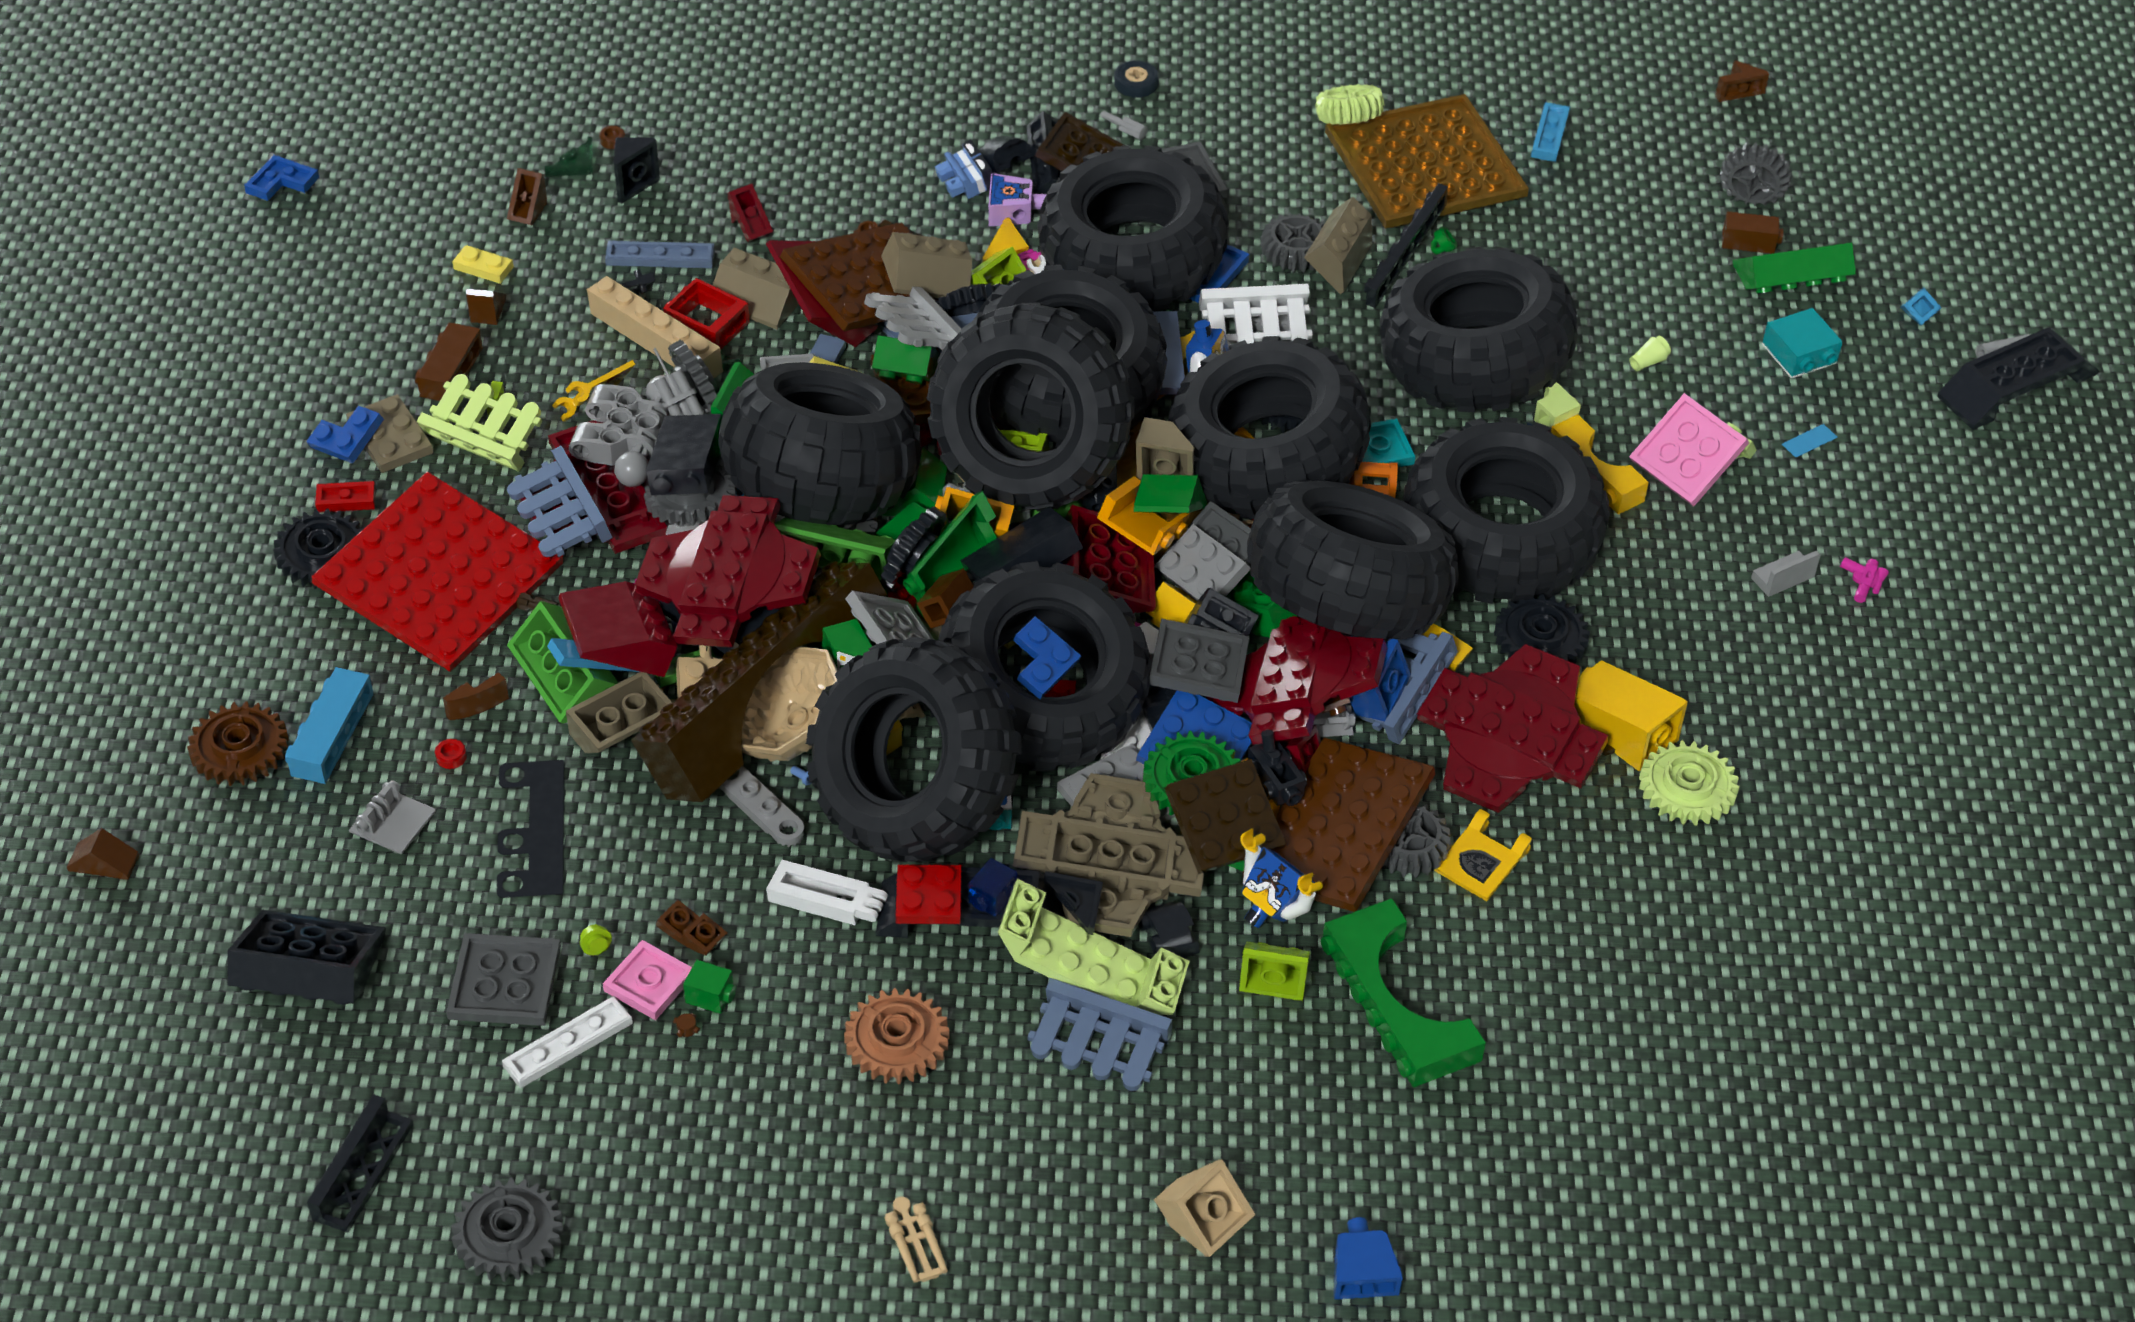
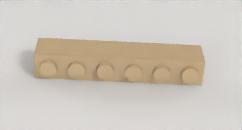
(648, 324)

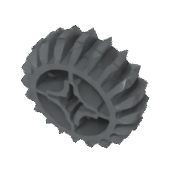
(1741, 176)
(1288, 241)
(1421, 844)

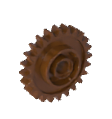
(238, 743)

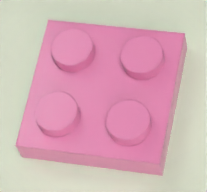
(647, 980)

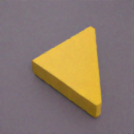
(1005, 238)

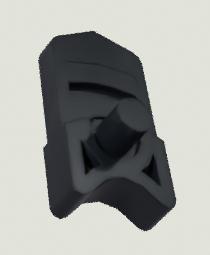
(640, 281)

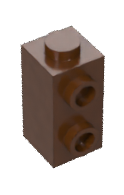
(1751, 232)
(942, 595)

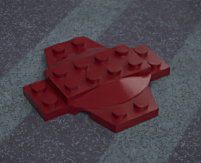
(619, 505)
(727, 570)
(1299, 672)
(1512, 728)

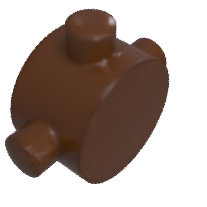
(686, 1025)

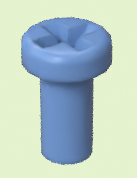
(800, 773)

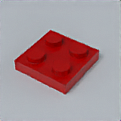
(928, 894)

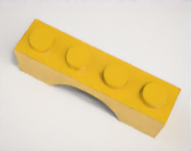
(1622, 483)

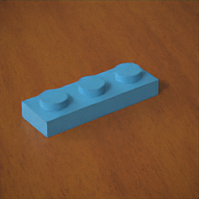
(1550, 132)

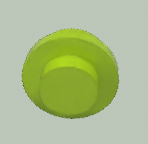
(595, 939)

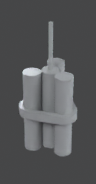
(677, 392)

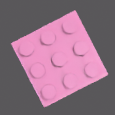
(1689, 449)

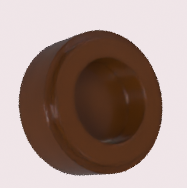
(609, 134)

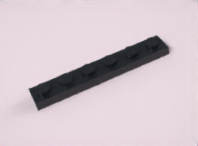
(1402, 250)

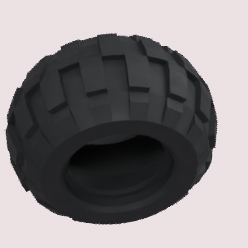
(820, 442)

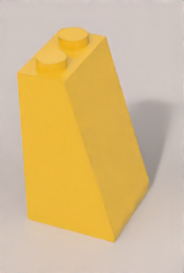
(1629, 711)

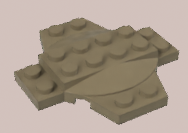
(1113, 839)

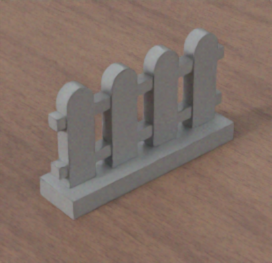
(915, 318)

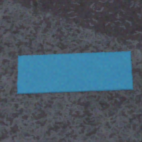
(1809, 440)

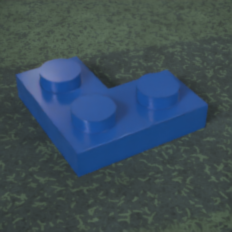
(279, 173)
(348, 440)
(1051, 657)

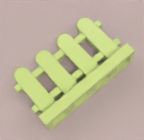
(485, 442)

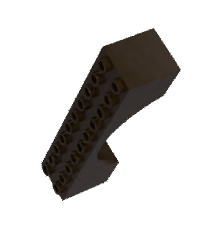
(699, 735)

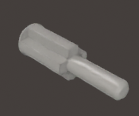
(1127, 125)

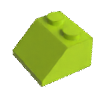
(998, 268)
(1274, 970)

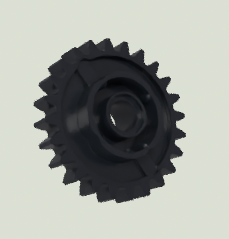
(966, 299)
(312, 543)
(911, 547)
(1543, 626)

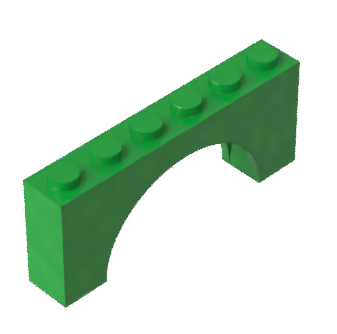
(1420, 1045)

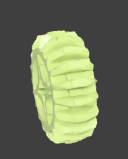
(1349, 104)

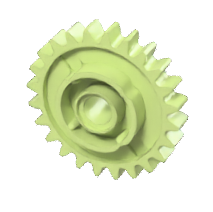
(1688, 783)

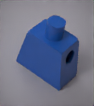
(1365, 1263)

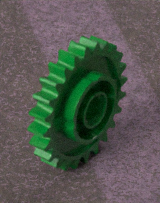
(1180, 760)

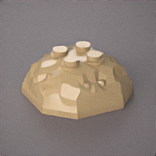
(785, 704)

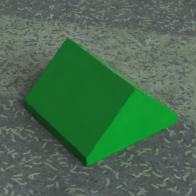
(1170, 494)

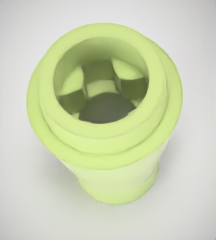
(1651, 353)

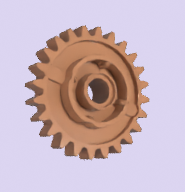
(872, 1039)

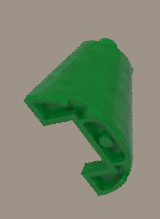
(962, 537)

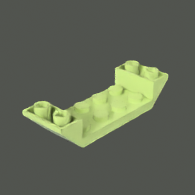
(1085, 960)

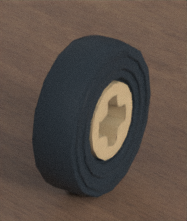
(1145, 82)

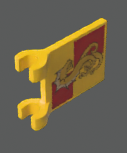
(585, 389)

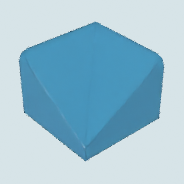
(1921, 306)

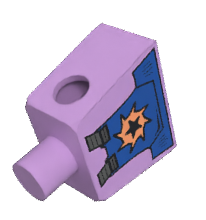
(1012, 199)

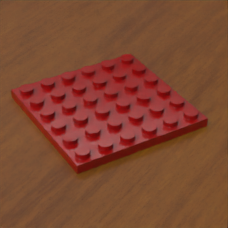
(436, 571)

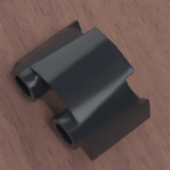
(1001, 150)
(1170, 929)

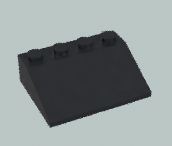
(304, 956)

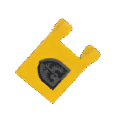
(1479, 861)

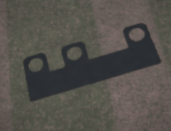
(545, 832)

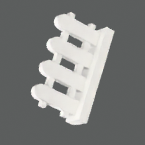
(1261, 301)

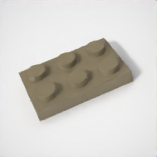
(398, 436)

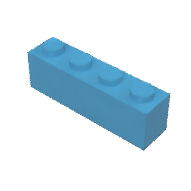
(329, 725)

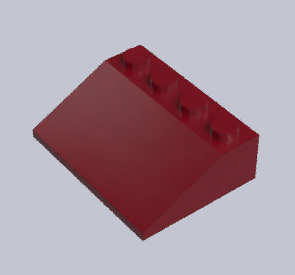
(810, 306)
(1113, 560)
(619, 627)

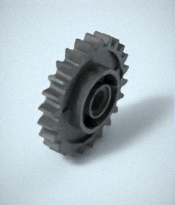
(696, 374)
(691, 507)
(526, 1210)

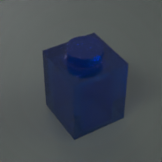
(992, 887)

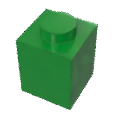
(709, 986)

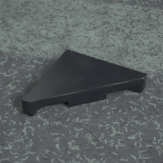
(1078, 896)

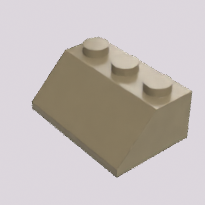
(1342, 244)
(926, 263)
(759, 284)
(1163, 449)
(615, 713)

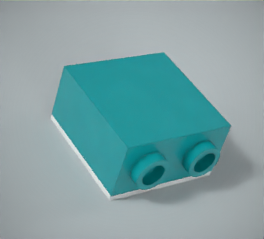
(1802, 343)

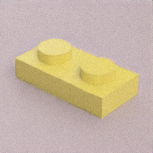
(482, 264)

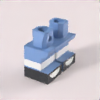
(969, 171)

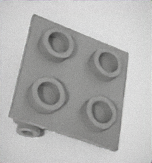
(392, 819)

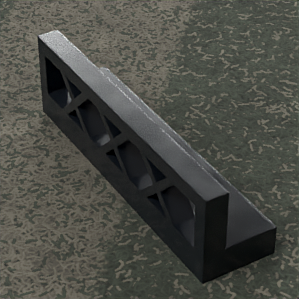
(1042, 173)
(349, 1158)

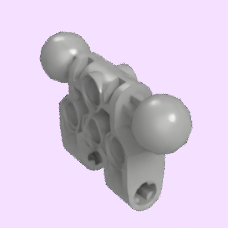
(626, 430)

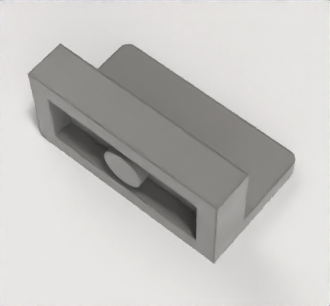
(1786, 572)

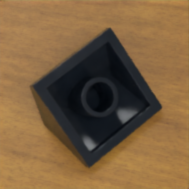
(635, 165)

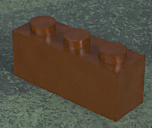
(452, 355)

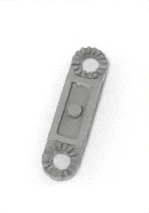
(763, 807)

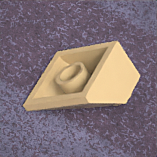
(1205, 1207)

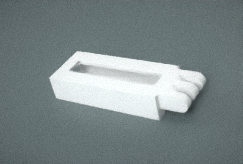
(817, 893)

